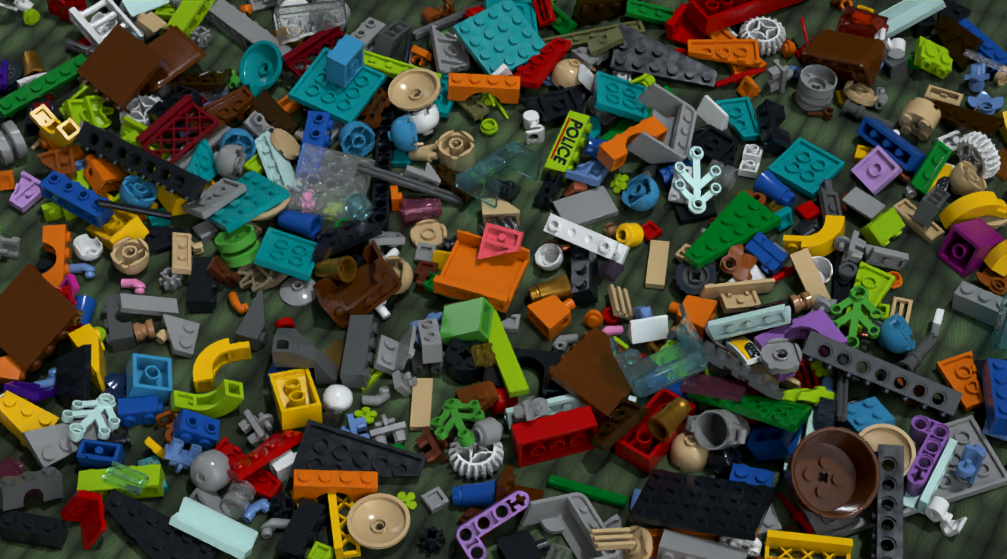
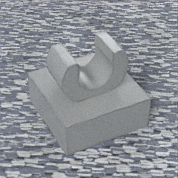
(404, 382)

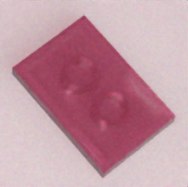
(715, 387)

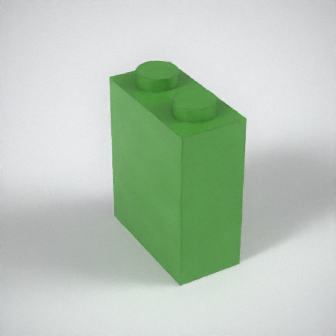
(467, 321)

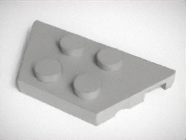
(448, 52)

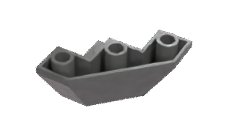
(295, 351)

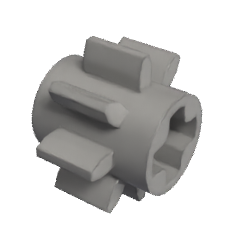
(201, 36)
(170, 280)

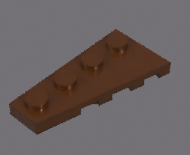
(224, 109)

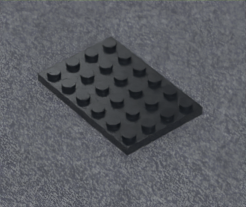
(702, 504)

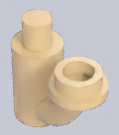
(425, 153)

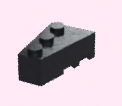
(171, 99)

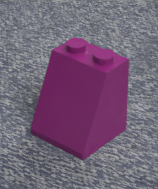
(968, 245)

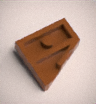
(60, 160)
(483, 392)

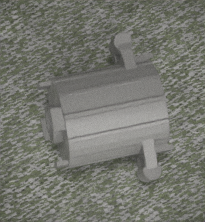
(718, 429)

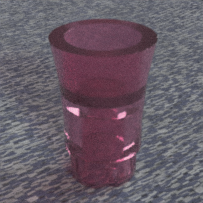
(419, 209)

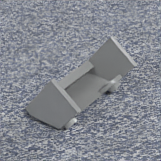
(676, 117)
(574, 518)

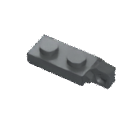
(829, 200)

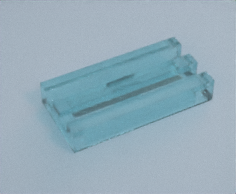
(129, 471)

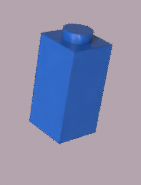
(139, 410)

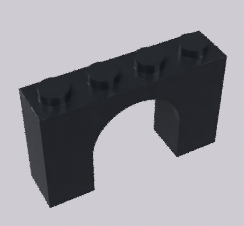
(534, 359)

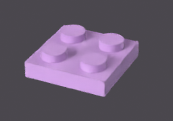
(876, 170)

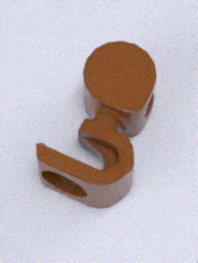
(430, 15)
(168, 423)

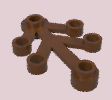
(373, 118)

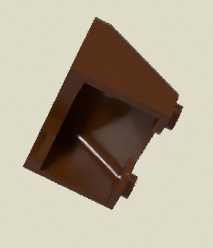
(178, 51)
(846, 53)
(370, 288)

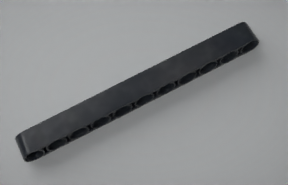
(383, 159)

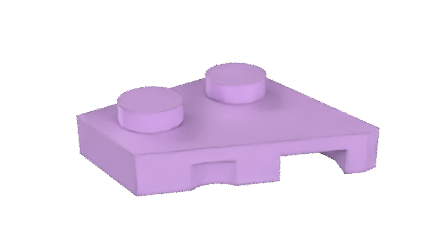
(26, 192)

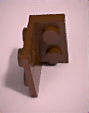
(507, 485)

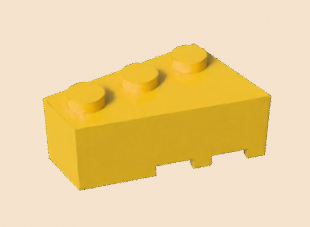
(23, 416)

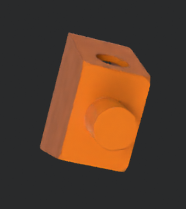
(103, 175)
(699, 310)
(550, 315)

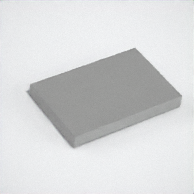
(214, 198)
(586, 207)

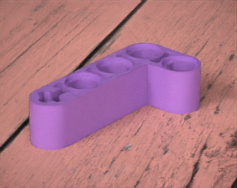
(934, 439)
(493, 521)

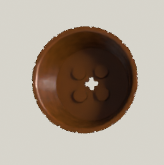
(850, 469)

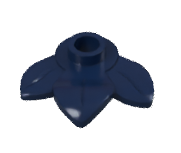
(116, 385)

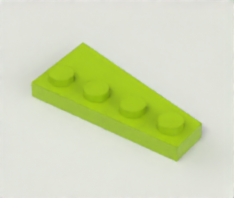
(877, 284)

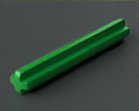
(588, 490)

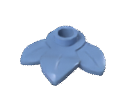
(986, 103)

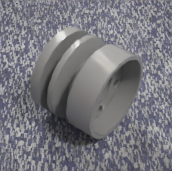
(815, 88)

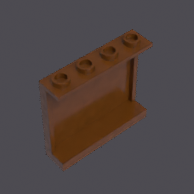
(120, 67)
(34, 318)
(592, 374)

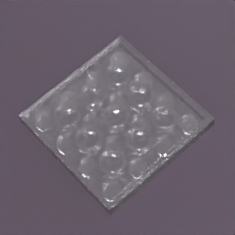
(325, 181)

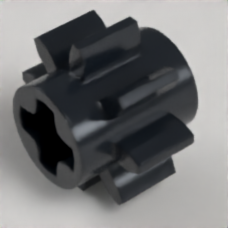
(282, 506)
(432, 539)

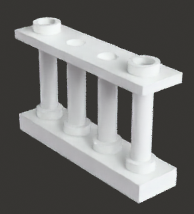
(88, 29)
(586, 238)

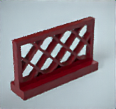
(310, 48)
(168, 120)

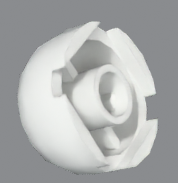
(425, 119)

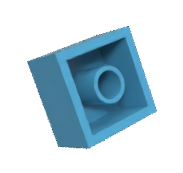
(345, 61)
(149, 376)
(866, 414)

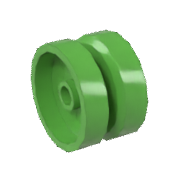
(238, 246)

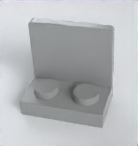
(392, 354)

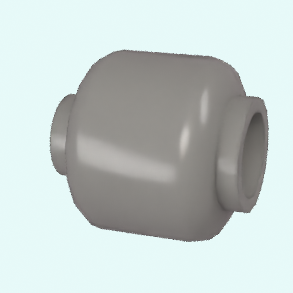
(487, 431)

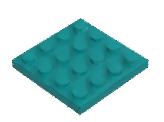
(499, 37)
(324, 96)
(260, 196)

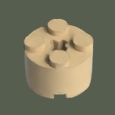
(919, 118)
(456, 150)

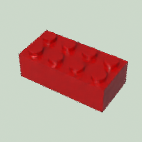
(553, 436)
(639, 445)

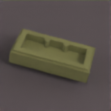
(605, 41)
(473, 107)

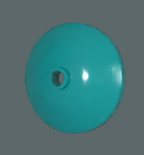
(261, 63)

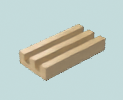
(936, 93)
(902, 301)
(622, 302)
(612, 535)

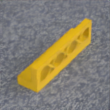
(337, 526)
(819, 544)

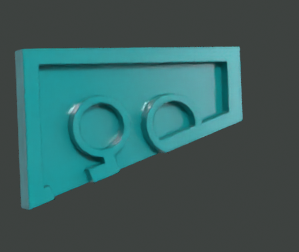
(741, 117)
(202, 162)

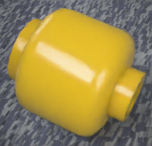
(630, 234)

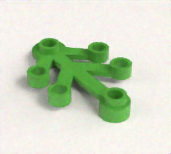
(857, 315)
(452, 408)

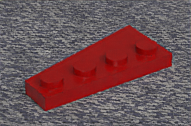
(541, 65)
(264, 453)
(262, 480)

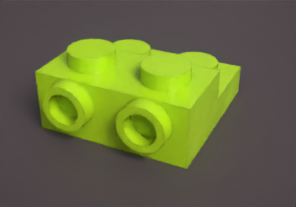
(932, 57)

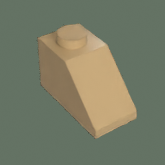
(149, 24)
(502, 211)

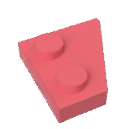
(499, 241)

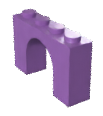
(815, 321)

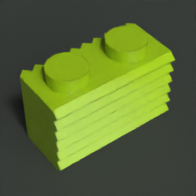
(883, 227)

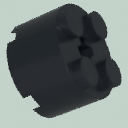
(460, 362)

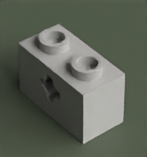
(429, 341)

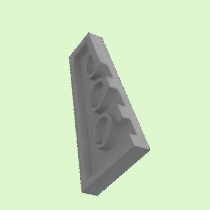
(53, 443)

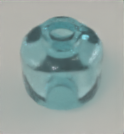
(358, 206)

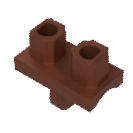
(436, 453)

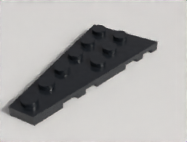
(646, 55)
(336, 449)
(153, 530)

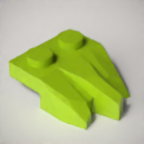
(89, 110)
(807, 396)

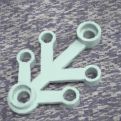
(696, 182)
(105, 402)

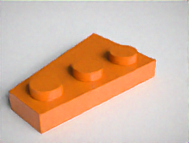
(961, 376)

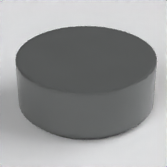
(847, 271)

